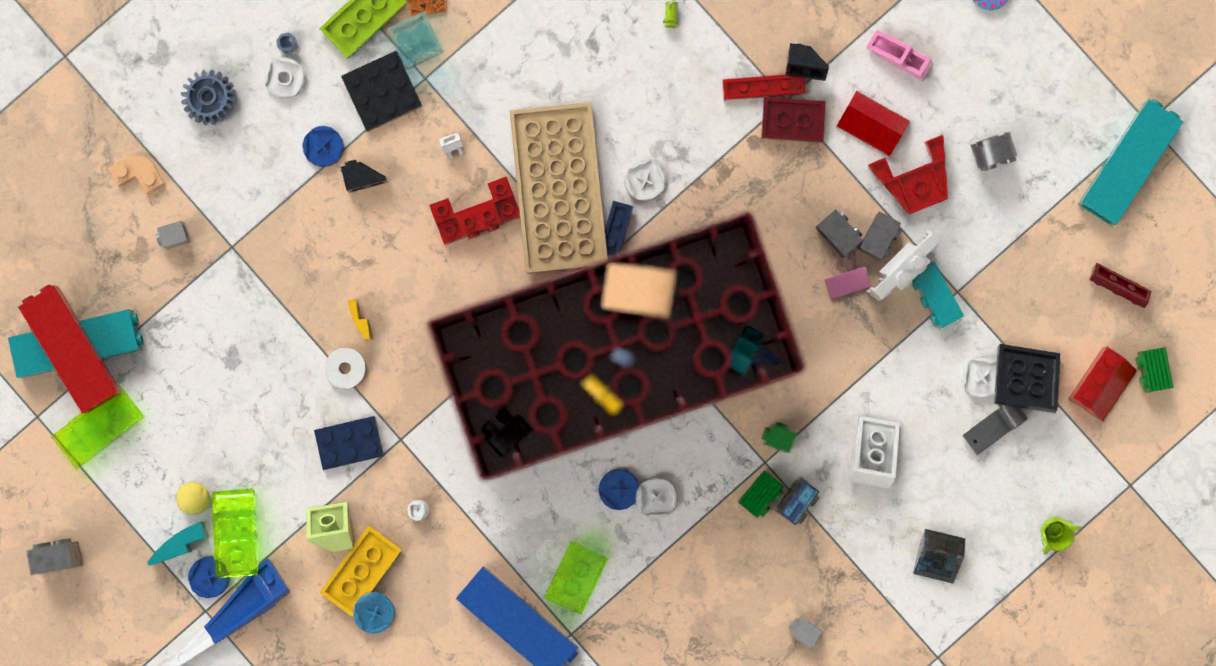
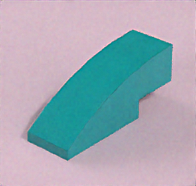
(745, 349)
(179, 543)

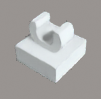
(451, 143)

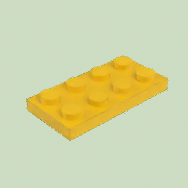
(361, 569)

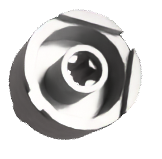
(993, 151)

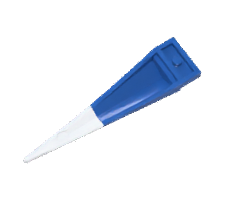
(249, 601)

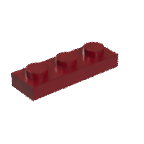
(1120, 285)

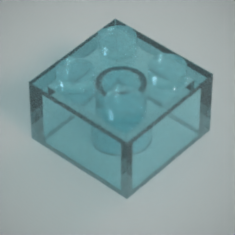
(415, 40)

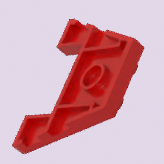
(920, 186)

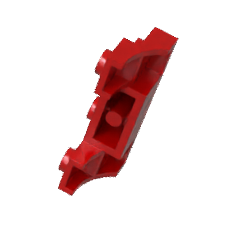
(478, 217)

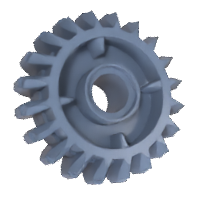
(217, 106)

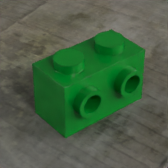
(778, 437)

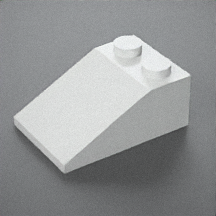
(875, 452)

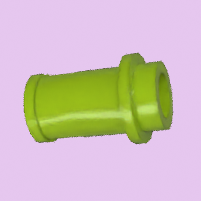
(671, 15)

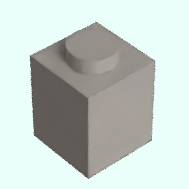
(172, 235)
(805, 631)

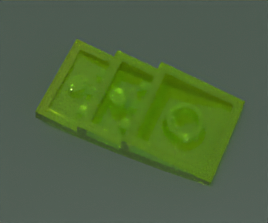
(93, 432)
(234, 533)

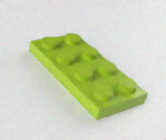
(359, 22)

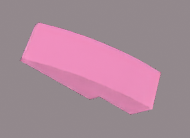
(900, 55)

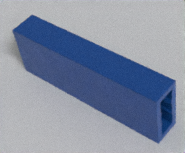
(516, 621)

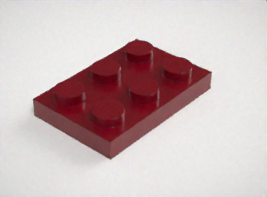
(793, 119)

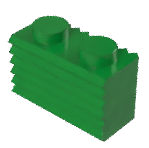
(1154, 370)
(761, 494)

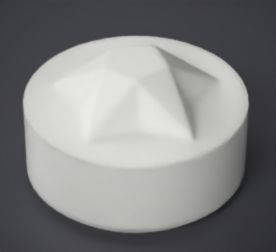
(418, 510)

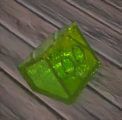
(576, 577)

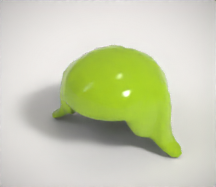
(1057, 534)

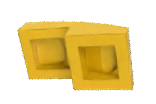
(362, 325)

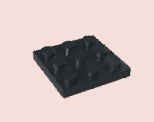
(381, 91)
(1027, 378)

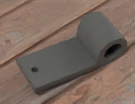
(994, 427)

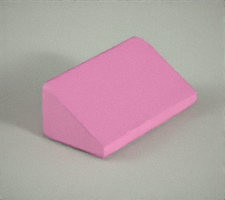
(847, 282)

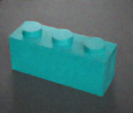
(937, 297)

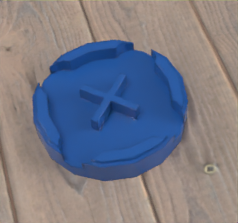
(323, 146)
(618, 489)
(203, 579)

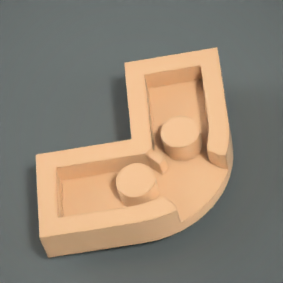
(138, 167)

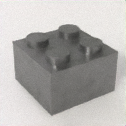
(49, 558)

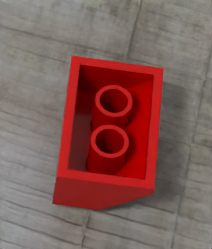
(1103, 383)

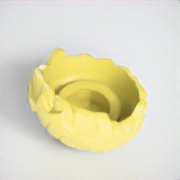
(193, 498)

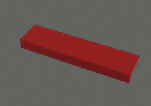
(763, 87)

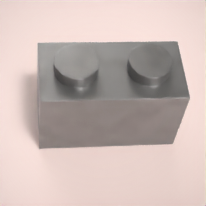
(839, 233)
(879, 236)

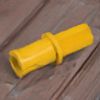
(602, 394)

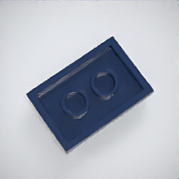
(348, 443)

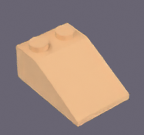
(638, 290)

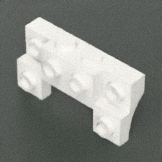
(904, 266)

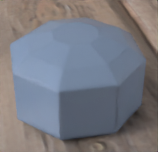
(286, 43)
(622, 357)

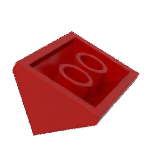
(873, 123)

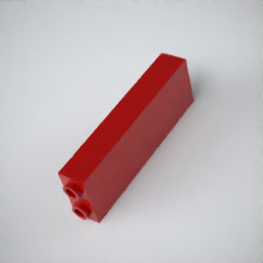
(69, 349)

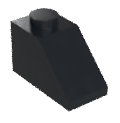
(805, 63)
(360, 176)

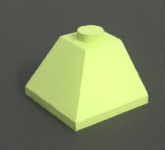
(330, 527)

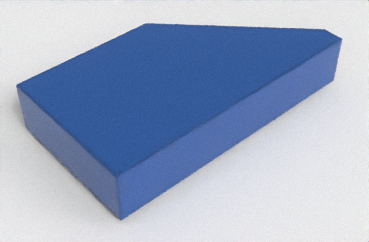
(764, 357)

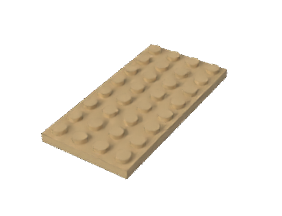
(558, 187)

